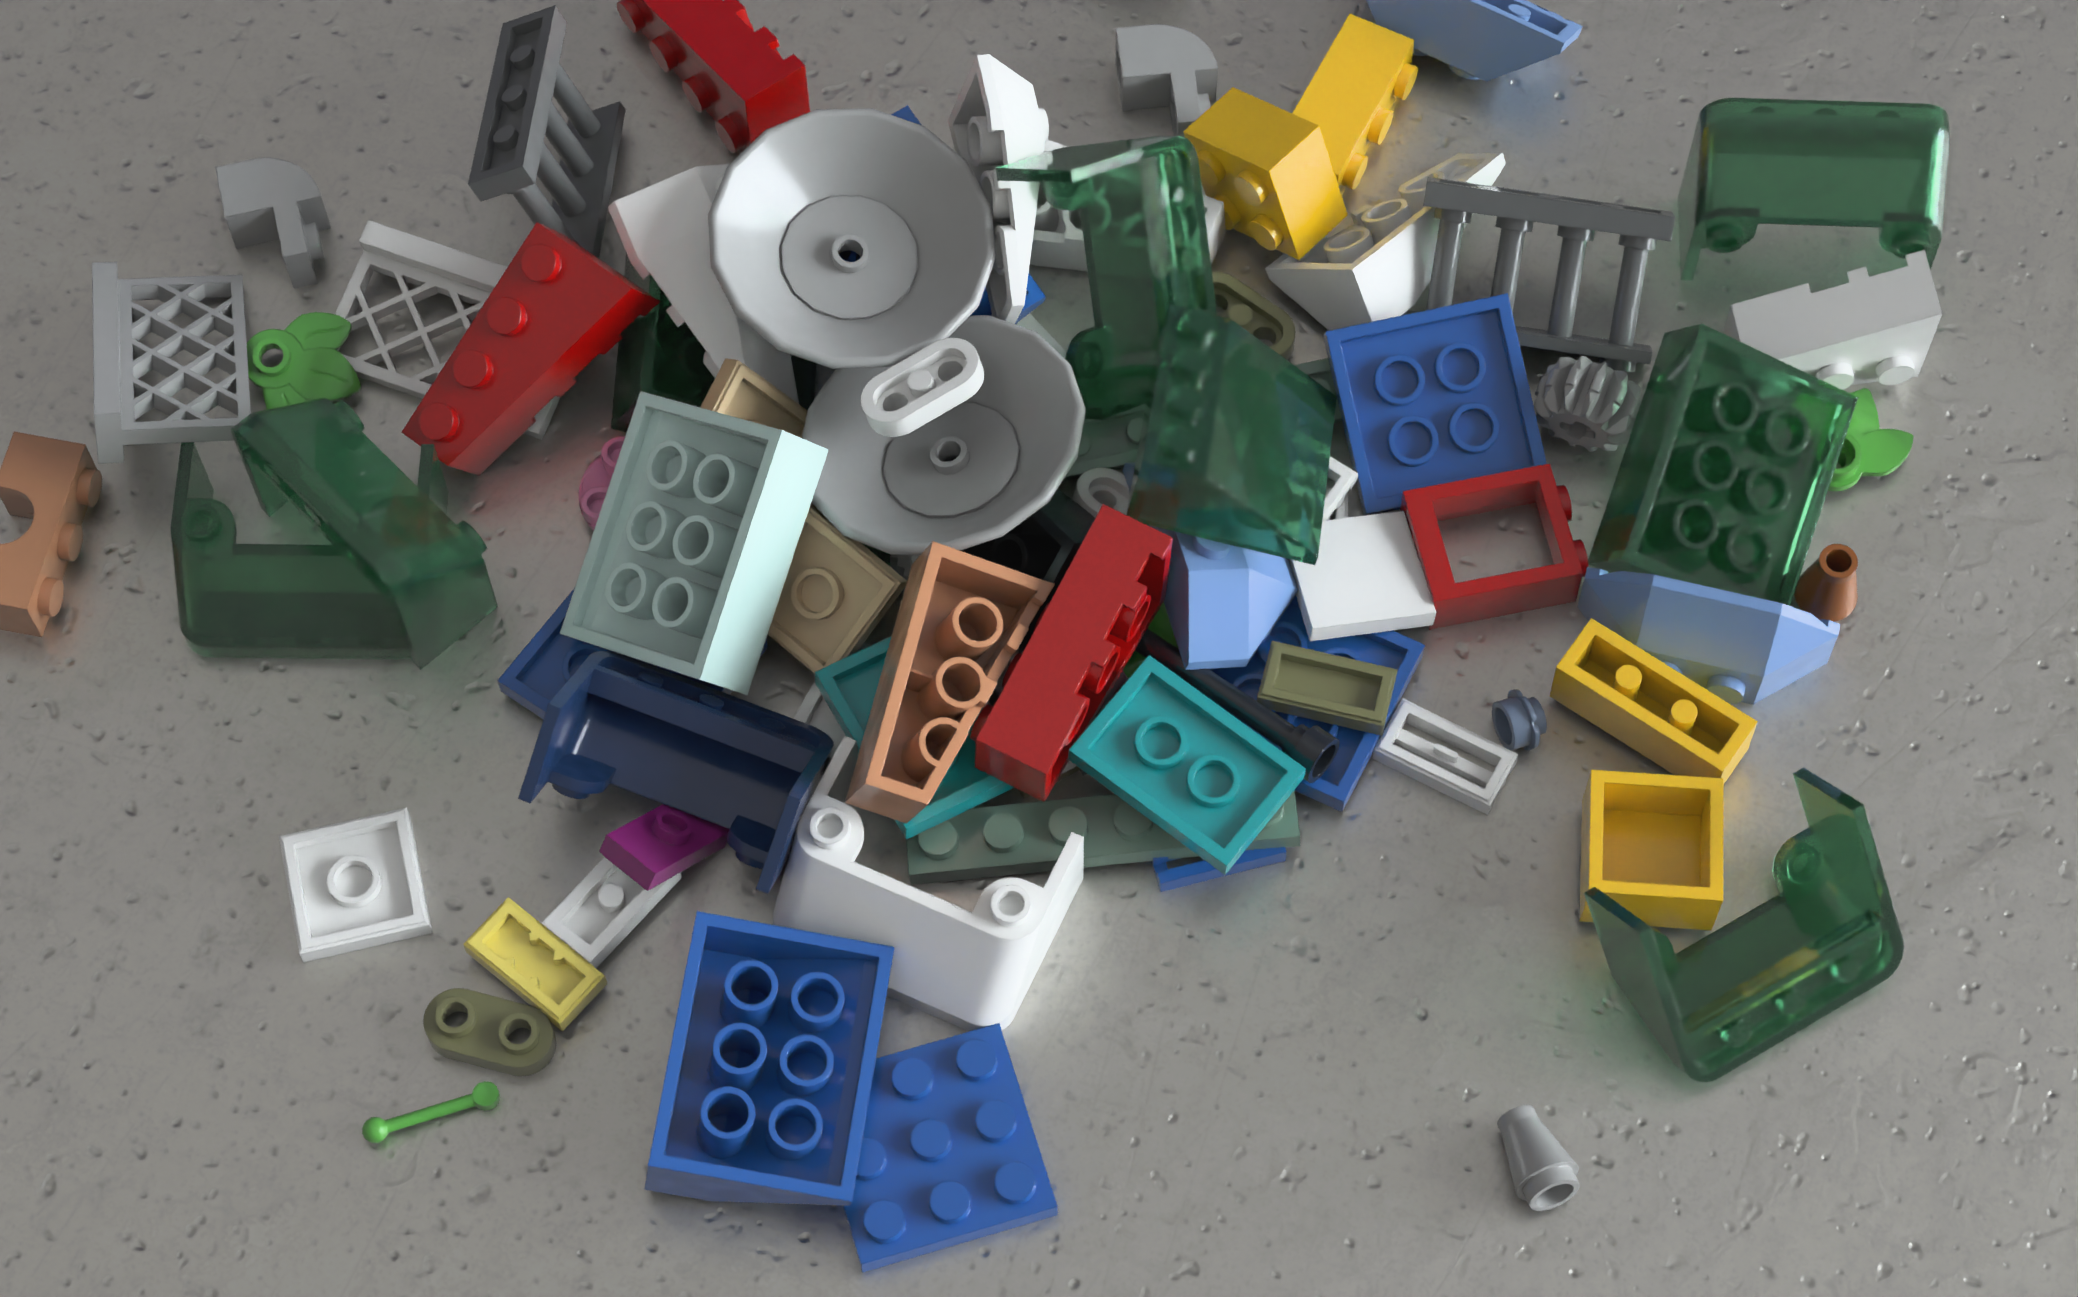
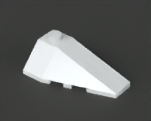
(991, 127)
(669, 239)
(1381, 259)

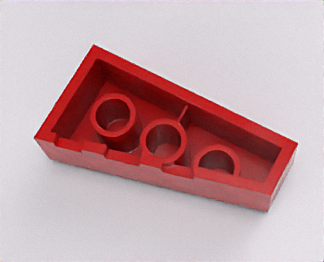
(524, 348)
(1074, 653)

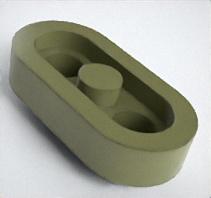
(1254, 313)
(485, 1033)

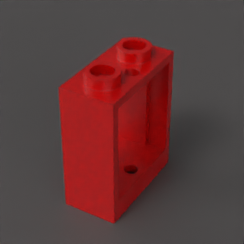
(1504, 592)

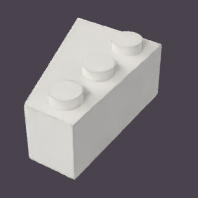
(1850, 332)

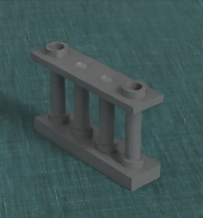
(522, 113)
(1577, 224)

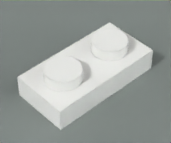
(603, 911)

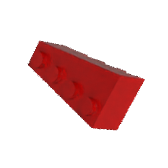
(722, 64)

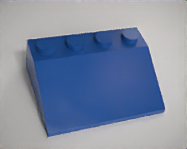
(769, 1065)

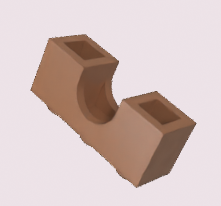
(53, 487)

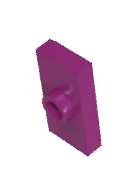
(662, 844)

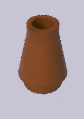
(1829, 584)

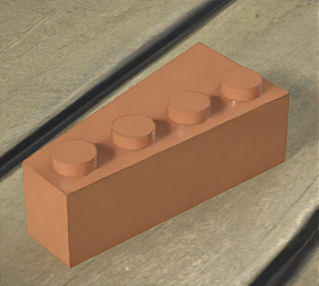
(941, 667)

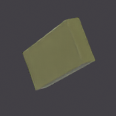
(1327, 688)

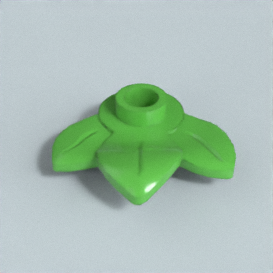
(309, 363)
(1868, 448)

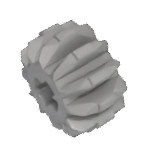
(1587, 403)

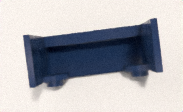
(683, 749)

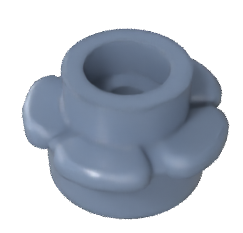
(1519, 721)

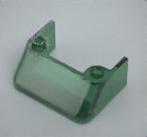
(1814, 168)
(1141, 252)
(371, 516)
(276, 595)
(1774, 966)

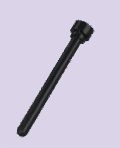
(1307, 746)

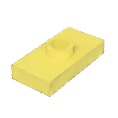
(535, 963)

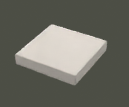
(1363, 579)
(355, 885)

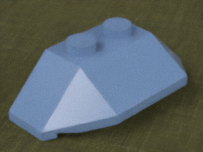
(1478, 35)
(1222, 598)
(1713, 636)

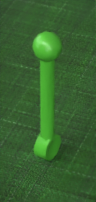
(484, 1097)

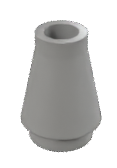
(1537, 1161)

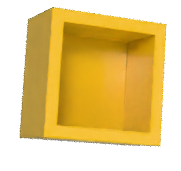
(1267, 172)
(1654, 846)

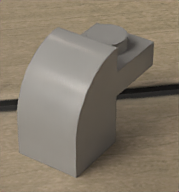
(1165, 68)
(275, 202)

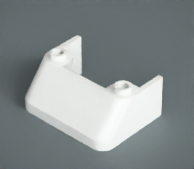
(944, 958)

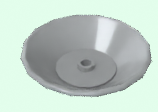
(863, 188)
(1007, 441)

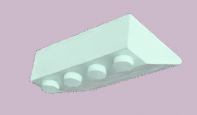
(694, 541)

